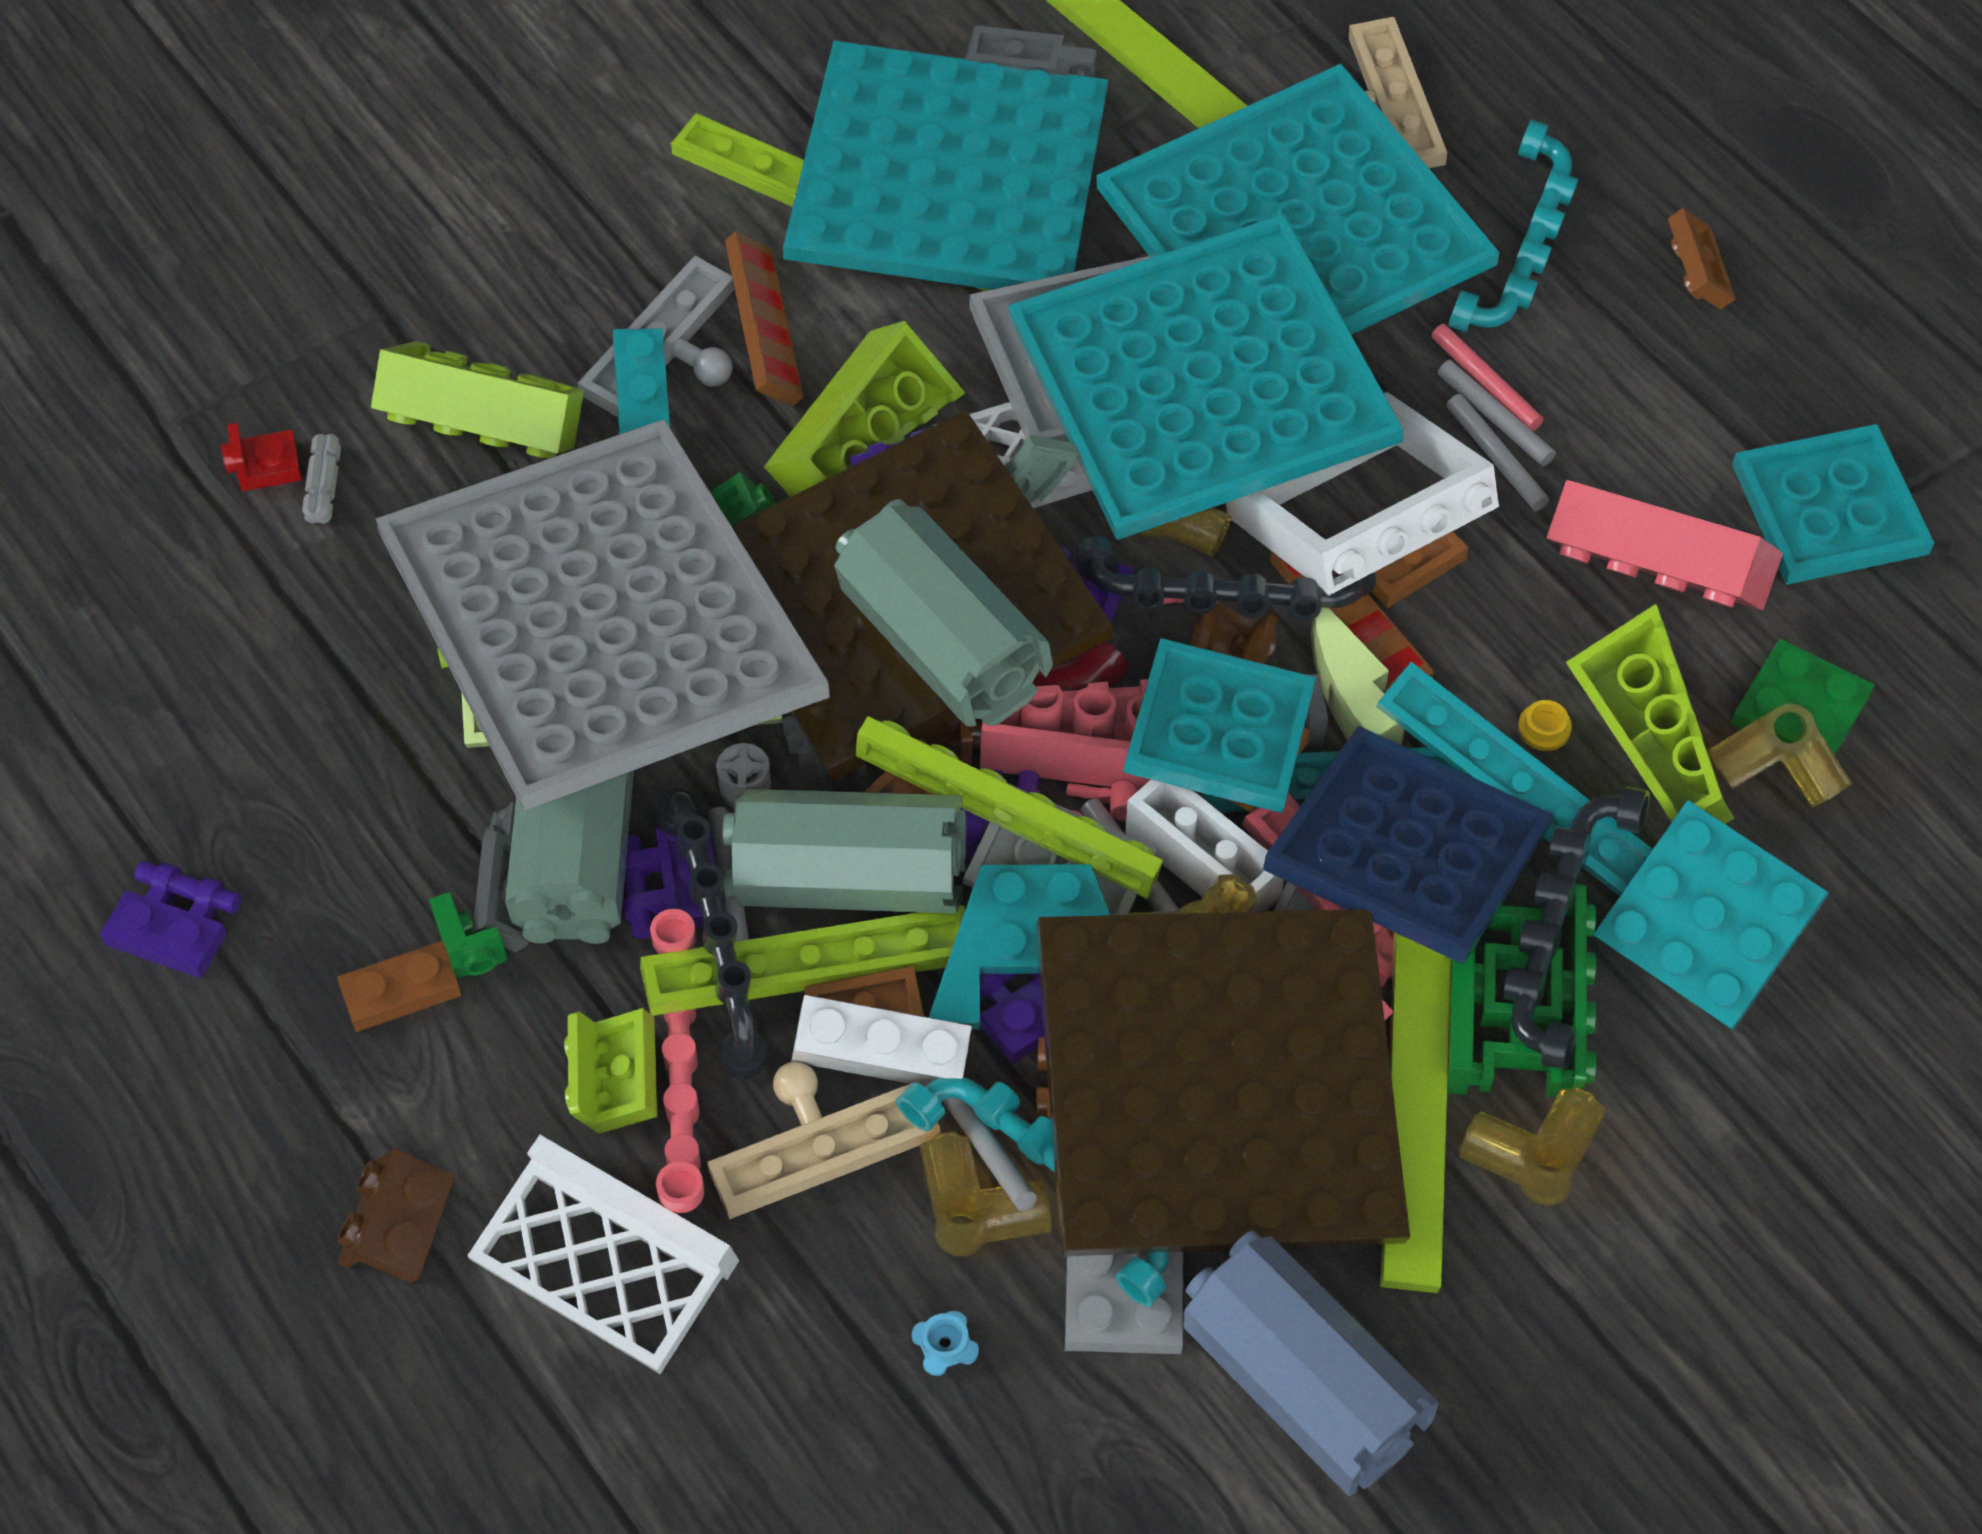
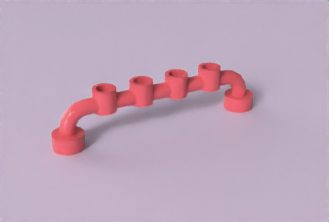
(680, 1181)

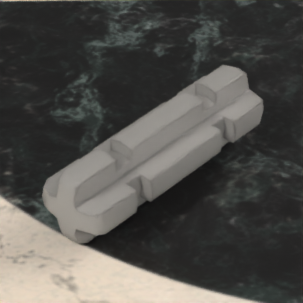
(321, 478)

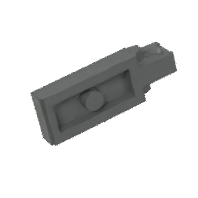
(1030, 51)
(492, 881)

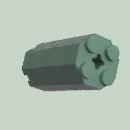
(942, 614)
(846, 850)
(571, 863)

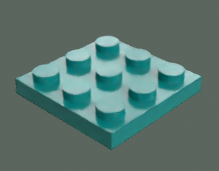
(1832, 503)
(1220, 725)
(1711, 914)

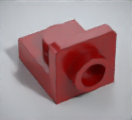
(261, 459)

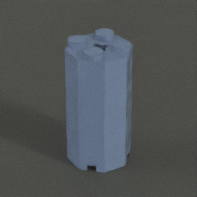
(1307, 1362)

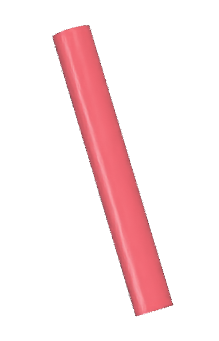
(1486, 376)

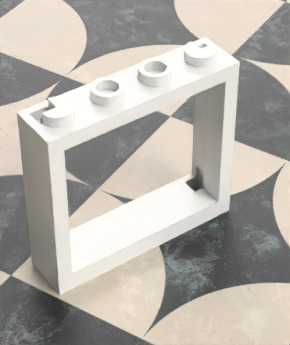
(1389, 535)

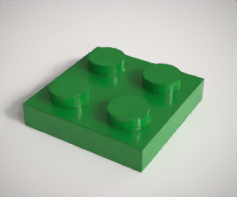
(1804, 679)

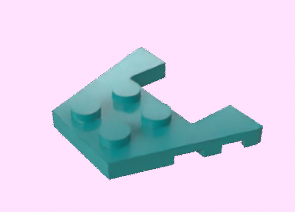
(1001, 928)

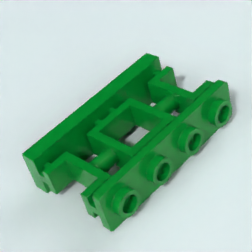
(1565, 992)

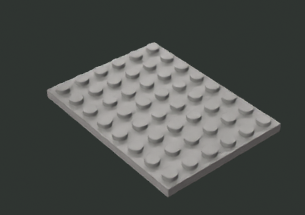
(599, 613)

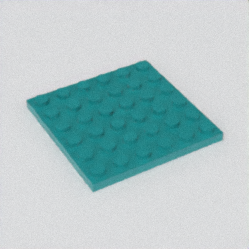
(946, 168)
(1337, 171)
(1203, 376)

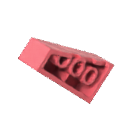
(1664, 544)
(1068, 735)

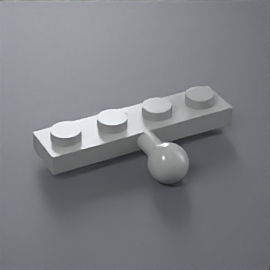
(680, 312)

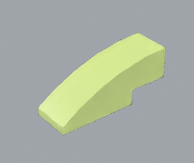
(1350, 678)

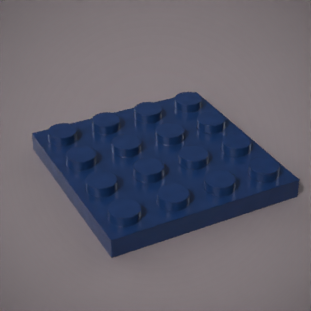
(1409, 843)

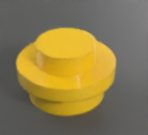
(1545, 725)

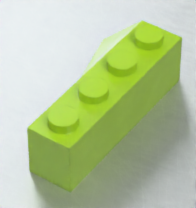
(874, 398)
(476, 399)
(1648, 709)

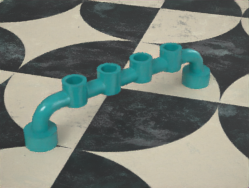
(1533, 253)
(997, 1109)

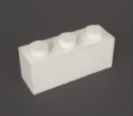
(1198, 841)
(879, 1042)

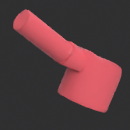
(1116, 795)

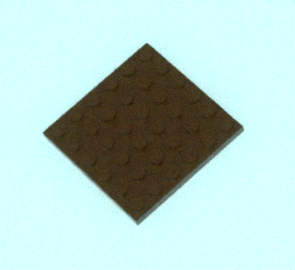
(982, 510)
(1219, 1081)

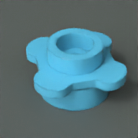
(944, 1326)

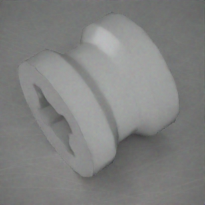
(738, 764)

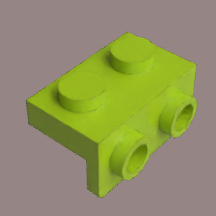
(611, 1070)

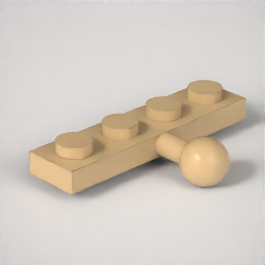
(1396, 87)
(817, 1149)

